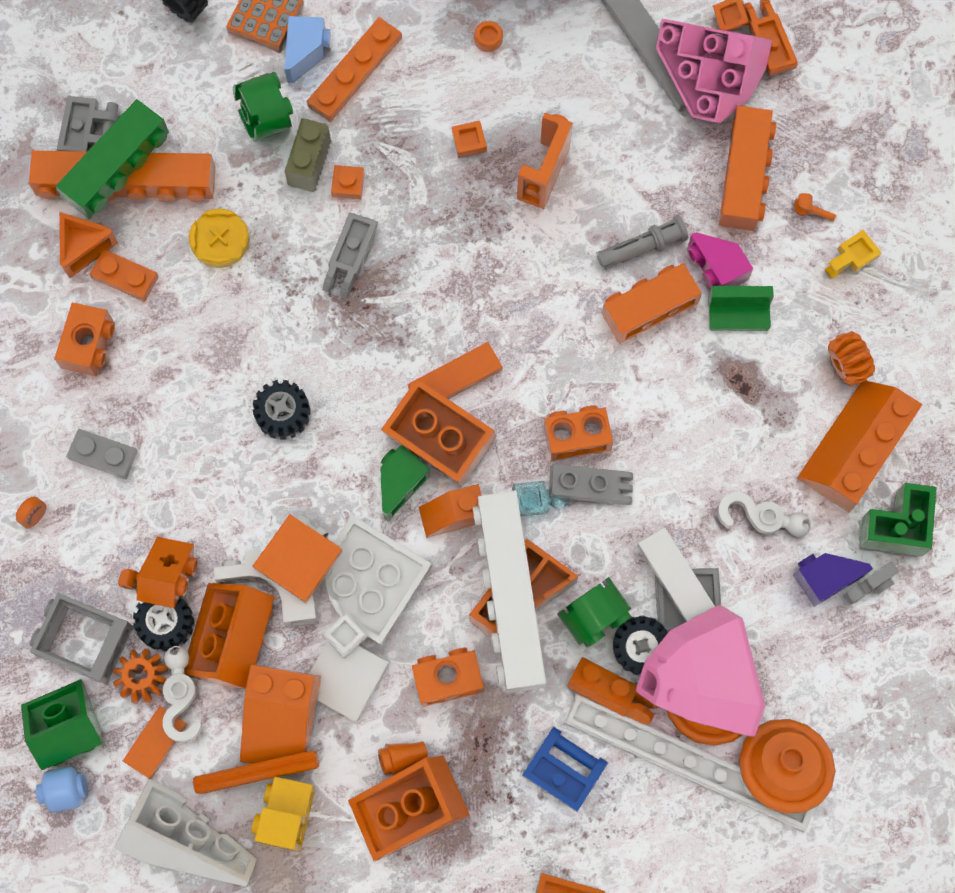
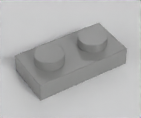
(102, 453)

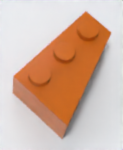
(547, 578)

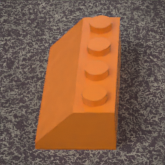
(859, 443)

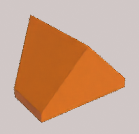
(81, 242)

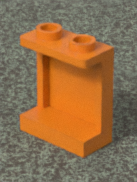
(537, 185)

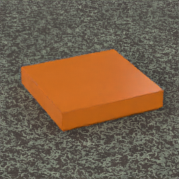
(297, 558)

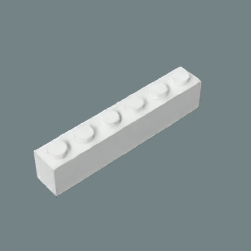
(511, 592)

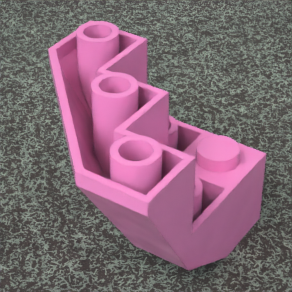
(712, 66)
(706, 673)

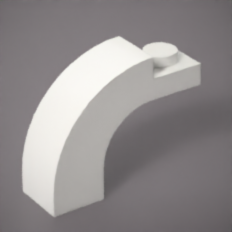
(294, 610)

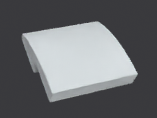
(348, 681)

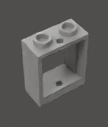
(110, 650)

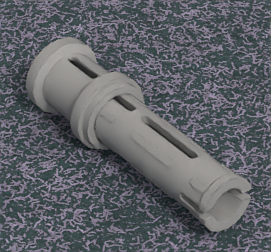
(655, 238)

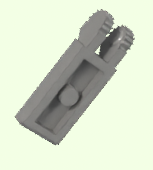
(350, 252)

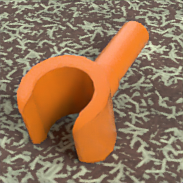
(804, 206)
(128, 579)

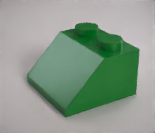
(60, 725)

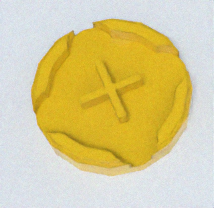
(219, 238)

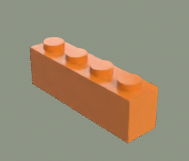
(746, 168)

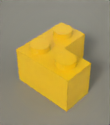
(286, 815)

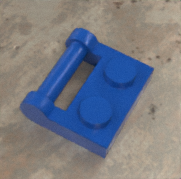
(560, 779)

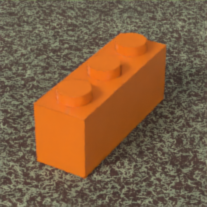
(651, 302)

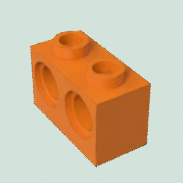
(580, 441)

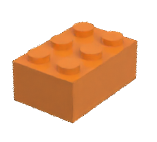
(439, 432)

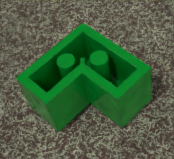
(908, 528)

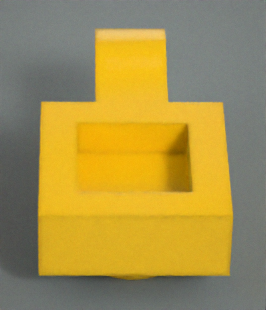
(854, 252)

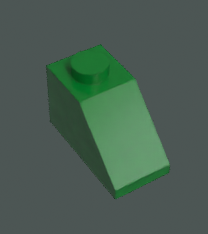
(400, 479)

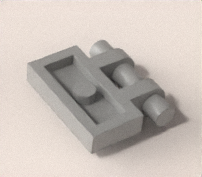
(80, 120)

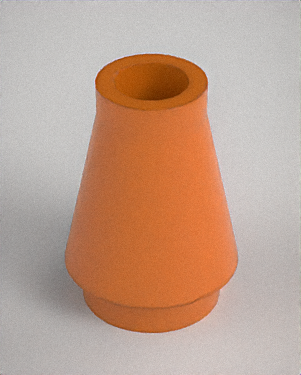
(401, 756)

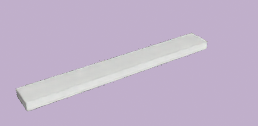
(672, 756)

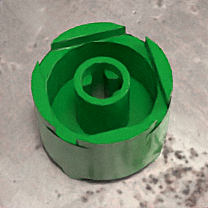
(262, 106)
(595, 612)

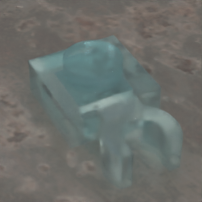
(535, 499)

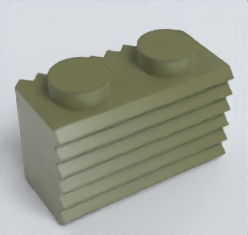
(308, 155)

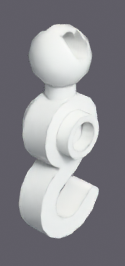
(765, 517)
(180, 693)

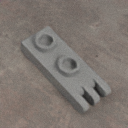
(590, 484)

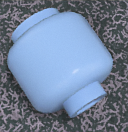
(62, 789)

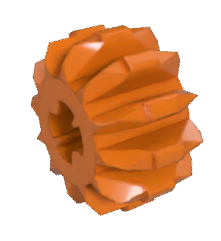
(851, 358)
(144, 687)

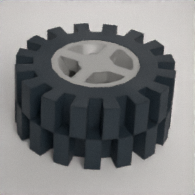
(277, 400)

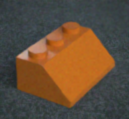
(228, 634)

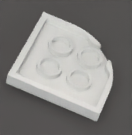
(373, 578)

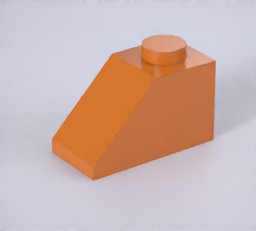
(450, 511)

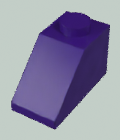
(828, 575)

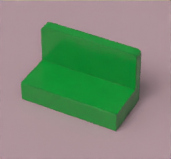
(740, 308)

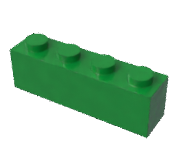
(113, 159)

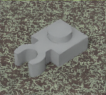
(878, 581)

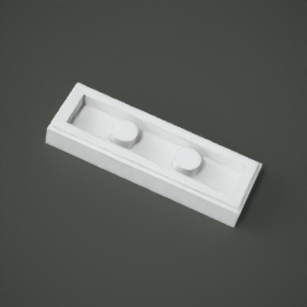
(675, 575)

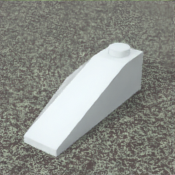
(175, 838)

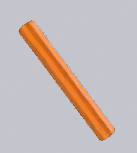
(256, 772)

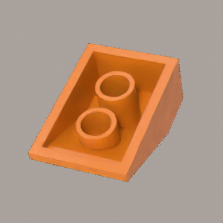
(277, 713)
(408, 807)

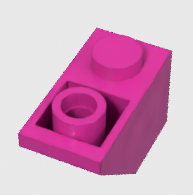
(720, 260)

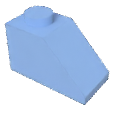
(304, 45)

